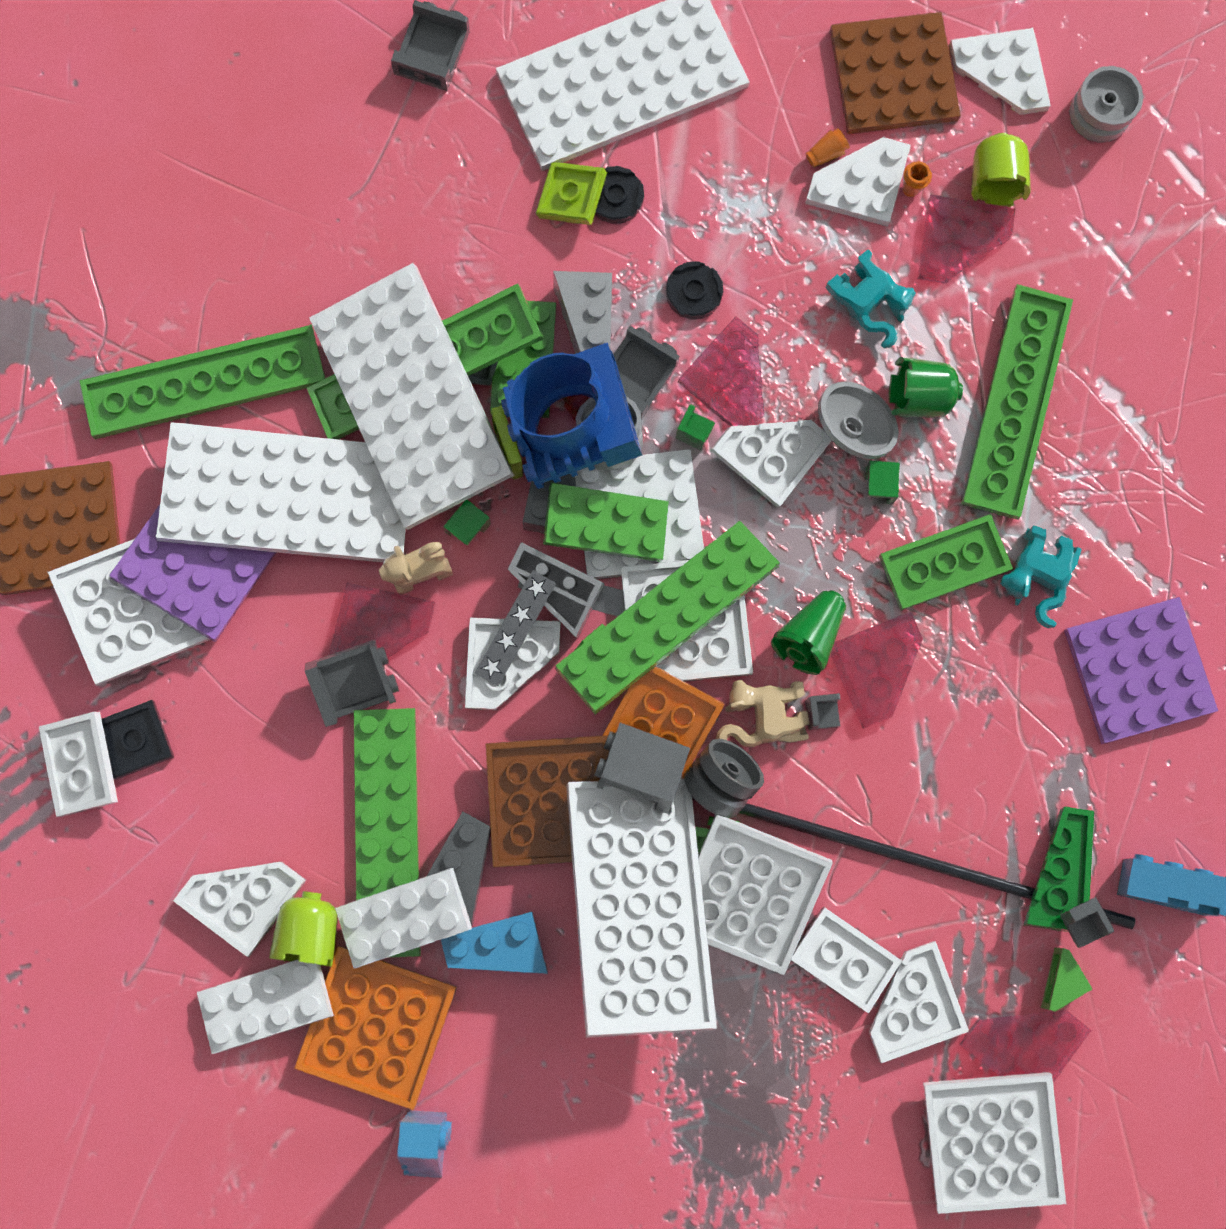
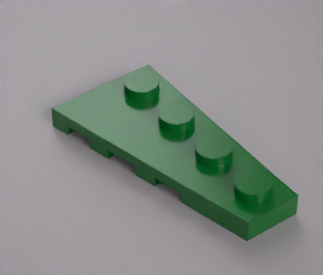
(1065, 870)

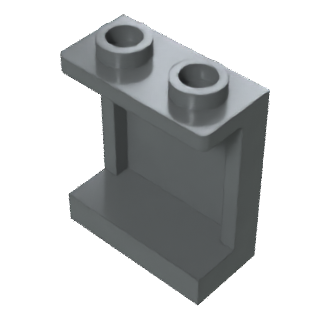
(431, 45)
(644, 367)
(350, 681)
(642, 765)

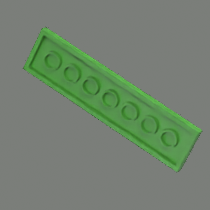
(480, 337)
(202, 382)
(1017, 402)
(667, 617)
(386, 802)

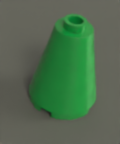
(811, 633)

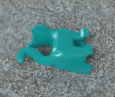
(869, 293)
(1044, 568)

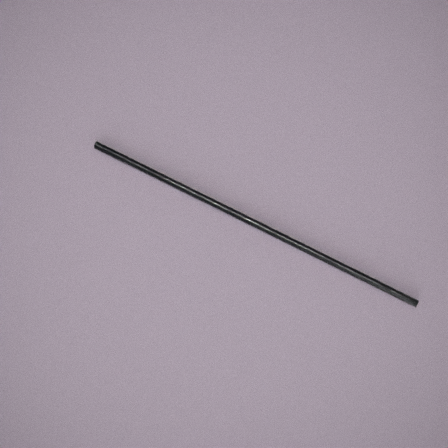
(908, 857)

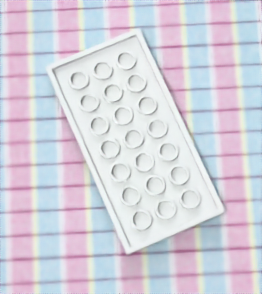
(621, 79)
(411, 396)
(276, 494)
(639, 913)

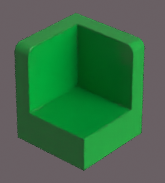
(694, 429)
(883, 480)
(467, 522)

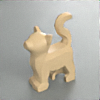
(415, 567)
(769, 712)

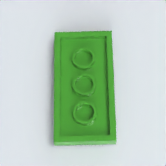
(514, 364)
(605, 522)
(945, 562)

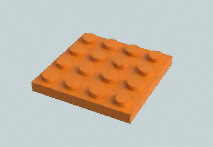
(379, 1031)

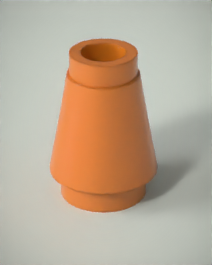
(829, 147)
(915, 178)

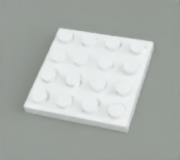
(654, 476)
(114, 624)
(713, 652)
(757, 892)
(994, 1143)

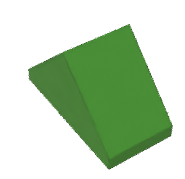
(1064, 981)

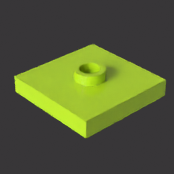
(571, 193)
(508, 446)

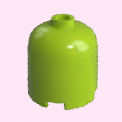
(1001, 170)
(305, 931)

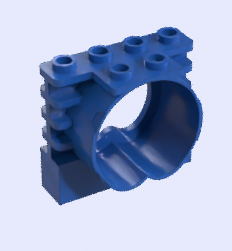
(602, 437)

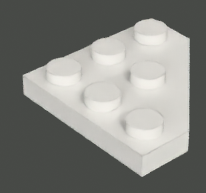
(1004, 67)
(862, 182)
(772, 454)
(535, 652)
(240, 901)
(917, 1006)

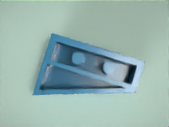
(1173, 886)
(498, 946)
(423, 1142)

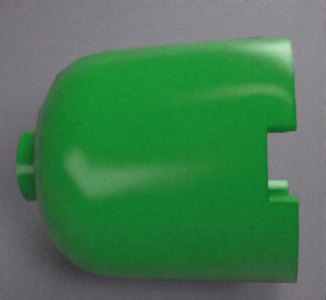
(924, 388)

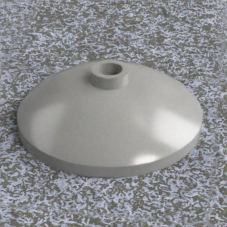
(858, 420)

